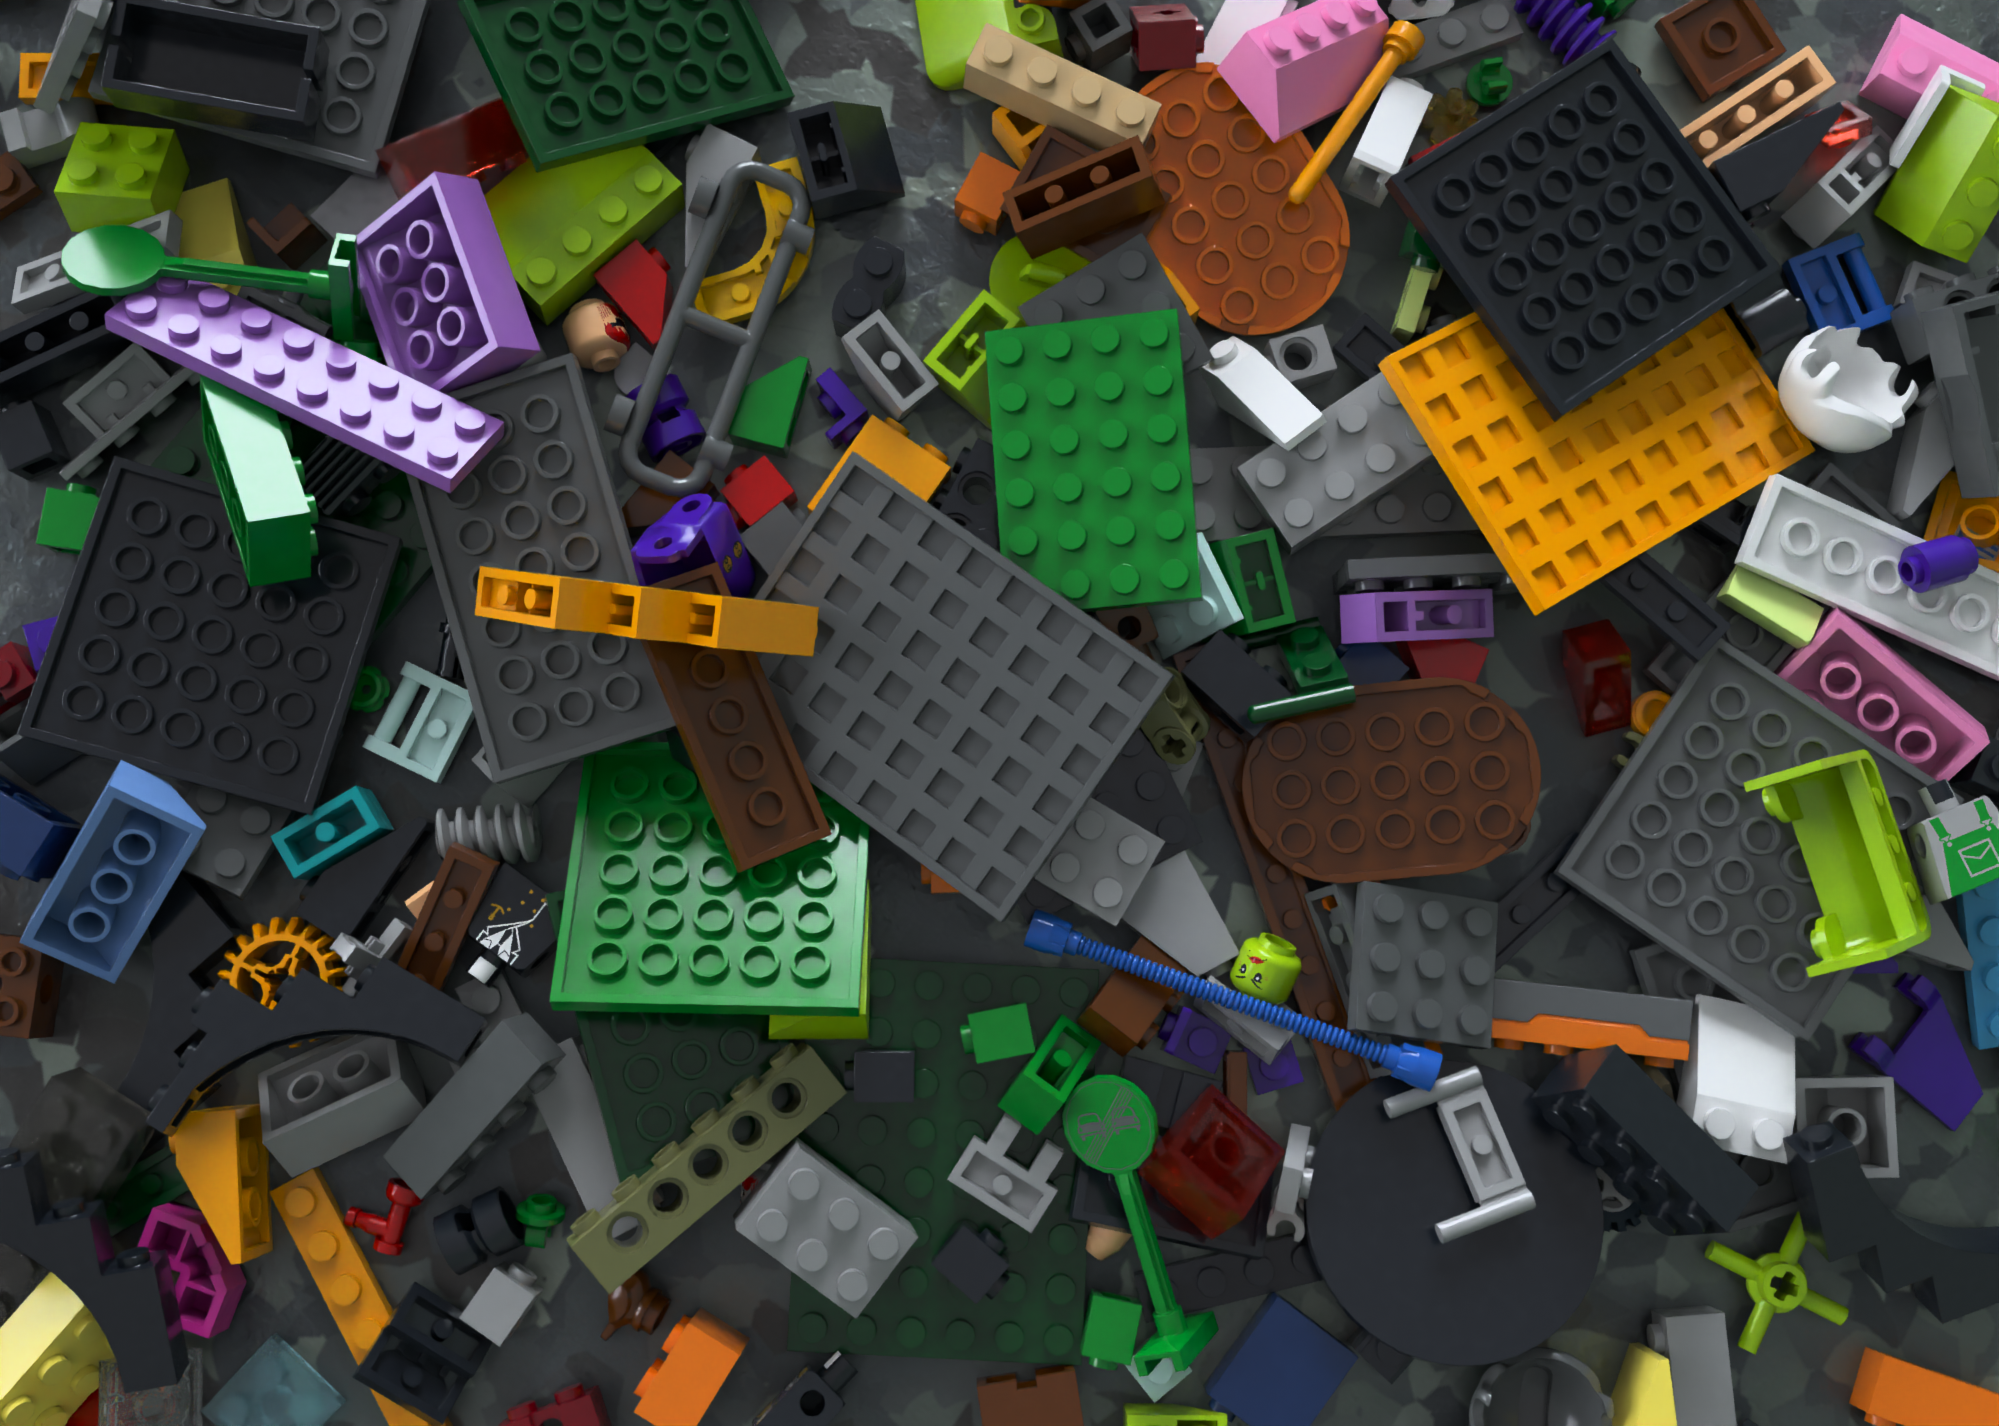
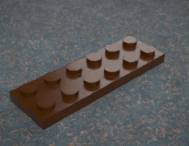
(736, 739)

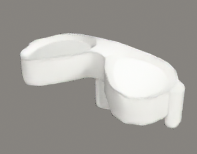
(1424, 9)

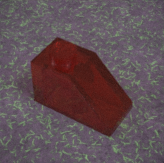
(1598, 676)

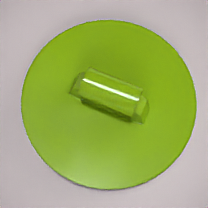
(1018, 278)

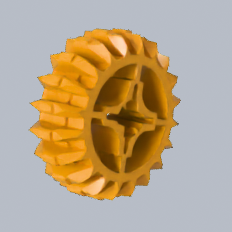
(307, 941)

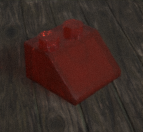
(1212, 1163)

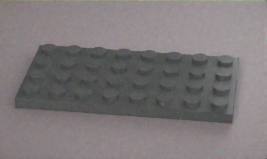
(550, 509)

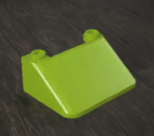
(953, 27)

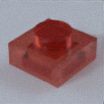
(1848, 127)

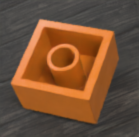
(697, 1365)

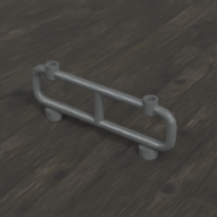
(630, 417)

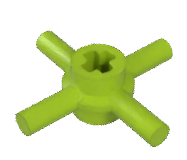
(1769, 1299)

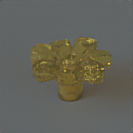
(1449, 115)

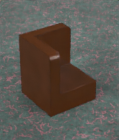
(290, 236)

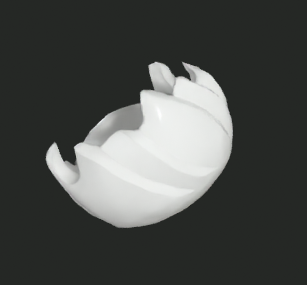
(1842, 392)

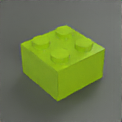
(120, 175)

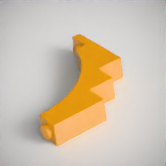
(646, 612)

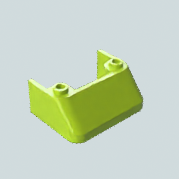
(1852, 858)

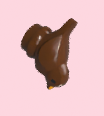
(636, 1305)

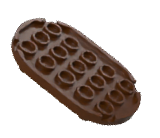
(1393, 784)

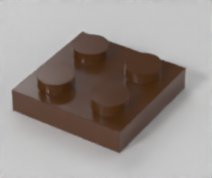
(1719, 42)

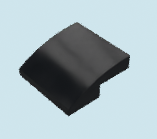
(423, 1355)

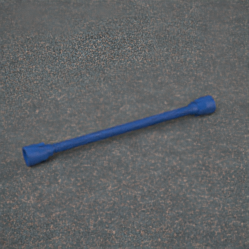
(1408, 1063)

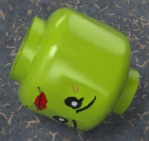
(1266, 968)

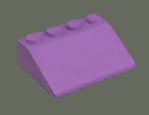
(443, 287)

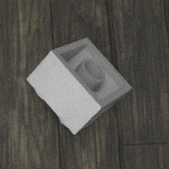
(1860, 1109)

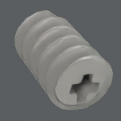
(492, 836)

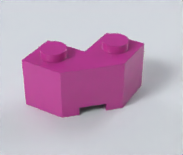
(207, 1281)

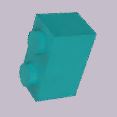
(332, 833)

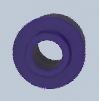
(1938, 563)

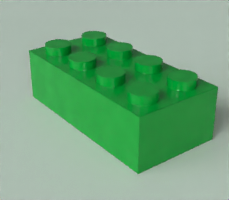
(259, 485)

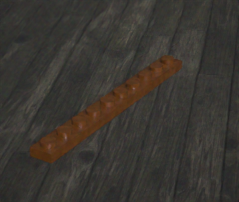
(1284, 909)

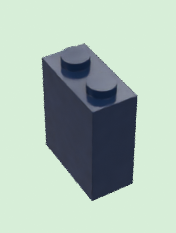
(1279, 1368)

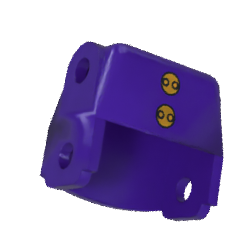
(691, 537)

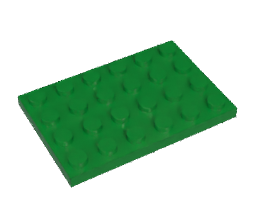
(1096, 459)

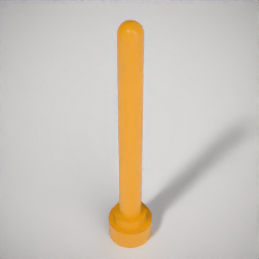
(1400, 46)

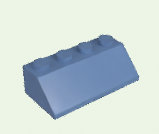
(115, 874)

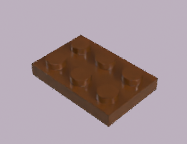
(1058, 150)

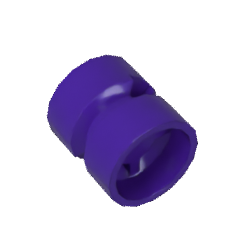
(670, 423)

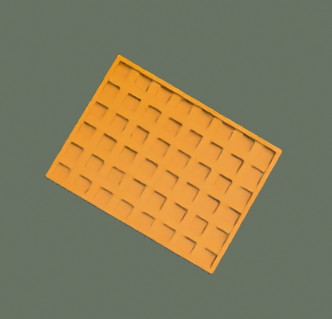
(1610, 474)

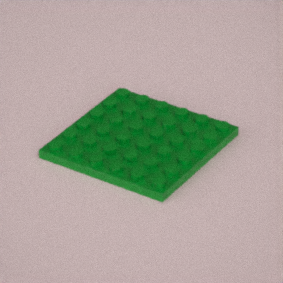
(673, 927)

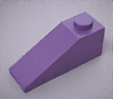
(1416, 615)

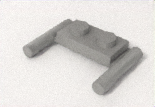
(1478, 1146)

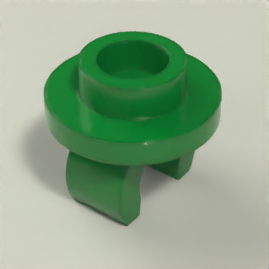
(1489, 82)
(540, 1214)

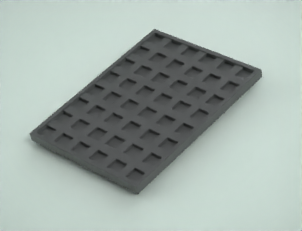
(948, 687)

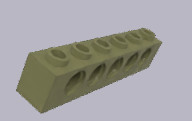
(617, 1260)

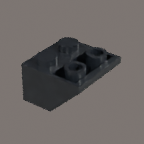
(845, 157)

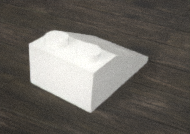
(1739, 1078)

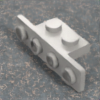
(117, 399)

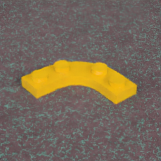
(735, 293)

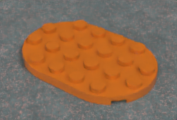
(1230, 225)

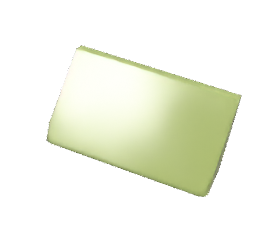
(1771, 606)

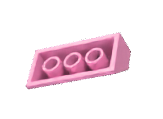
(1911, 60)
(1306, 63)

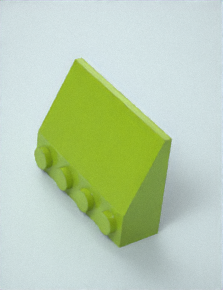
(577, 219)

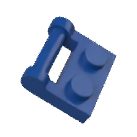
(1826, 292)

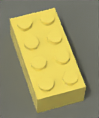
(49, 1357)

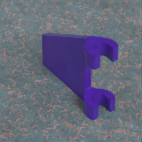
(1929, 1057)

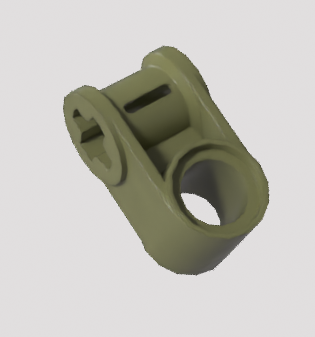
(1175, 717)

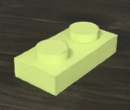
(1411, 312)

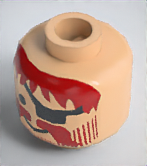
(596, 334)

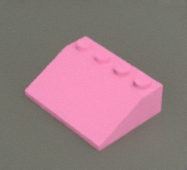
(1884, 696)

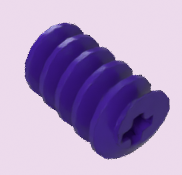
(1565, 23)

